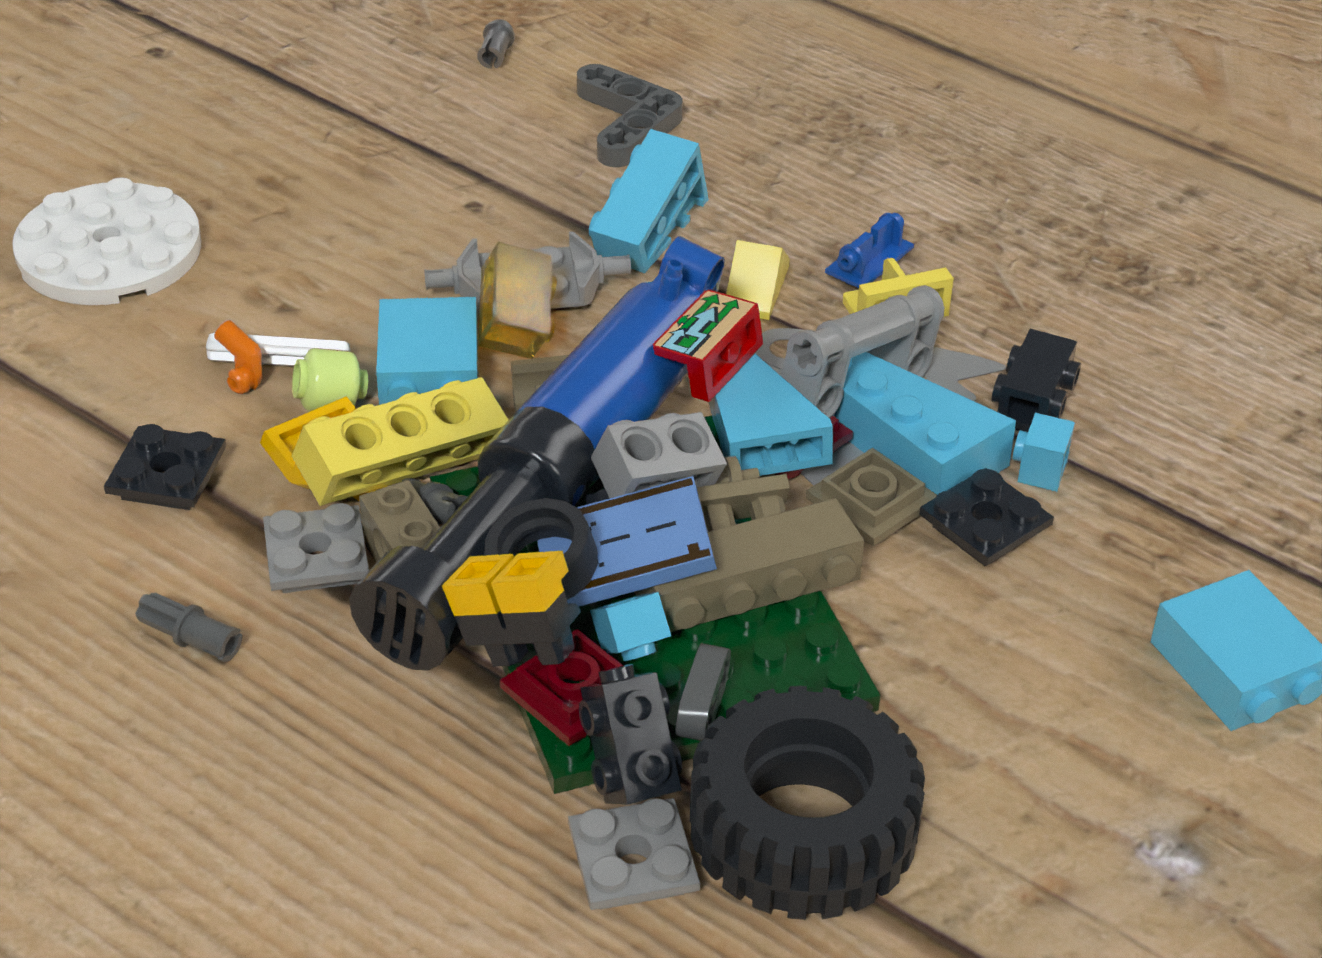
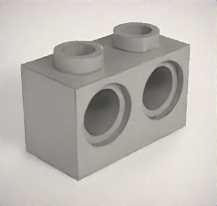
(657, 452)

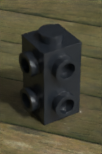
(1037, 378)
(630, 736)

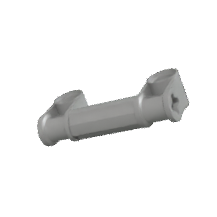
(895, 330)

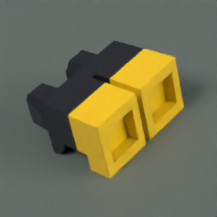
(513, 603)

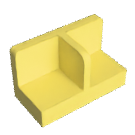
(897, 283)

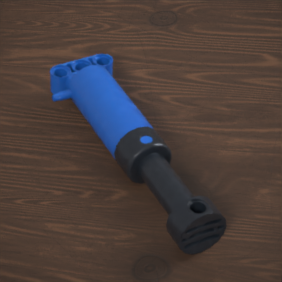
(537, 456)

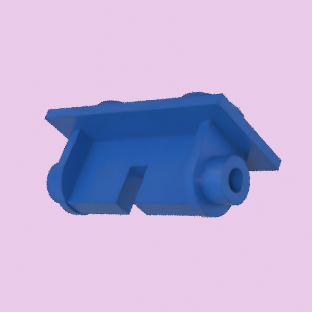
(864, 258)

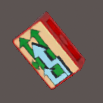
(713, 339)

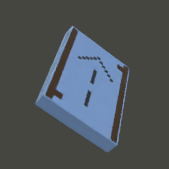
(643, 540)

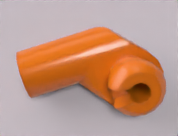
(246, 354)

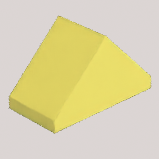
(758, 274)

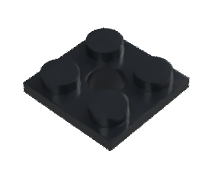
(183, 458)
(986, 516)

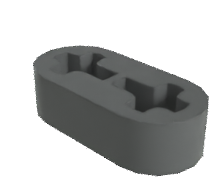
(703, 691)

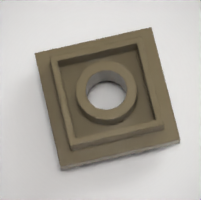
(874, 495)

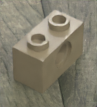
(394, 519)

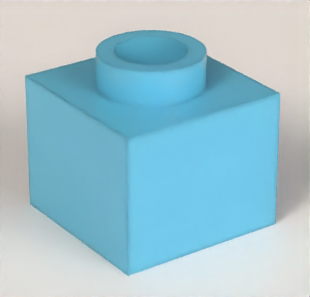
(1043, 451)
(631, 625)

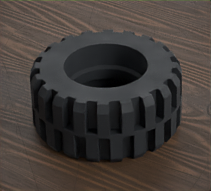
(794, 859)

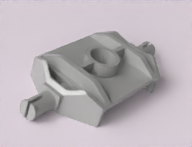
(575, 268)

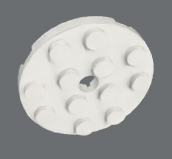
(106, 242)

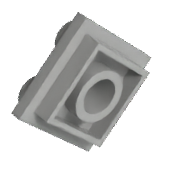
(332, 531)
(640, 829)

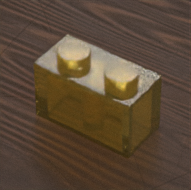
(516, 301)

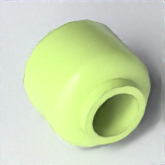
(327, 377)

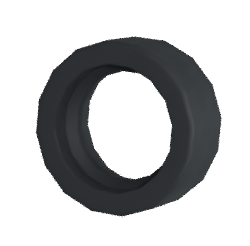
(543, 520)

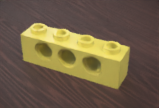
(397, 439)

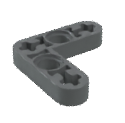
(636, 102)

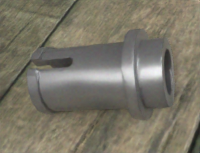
(497, 38)

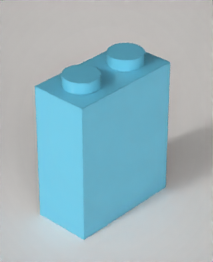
(425, 344)
(1239, 649)

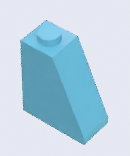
(770, 422)

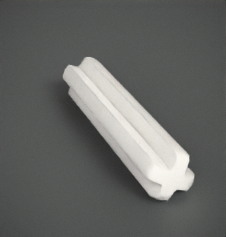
(275, 349)

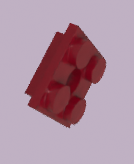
(548, 697)

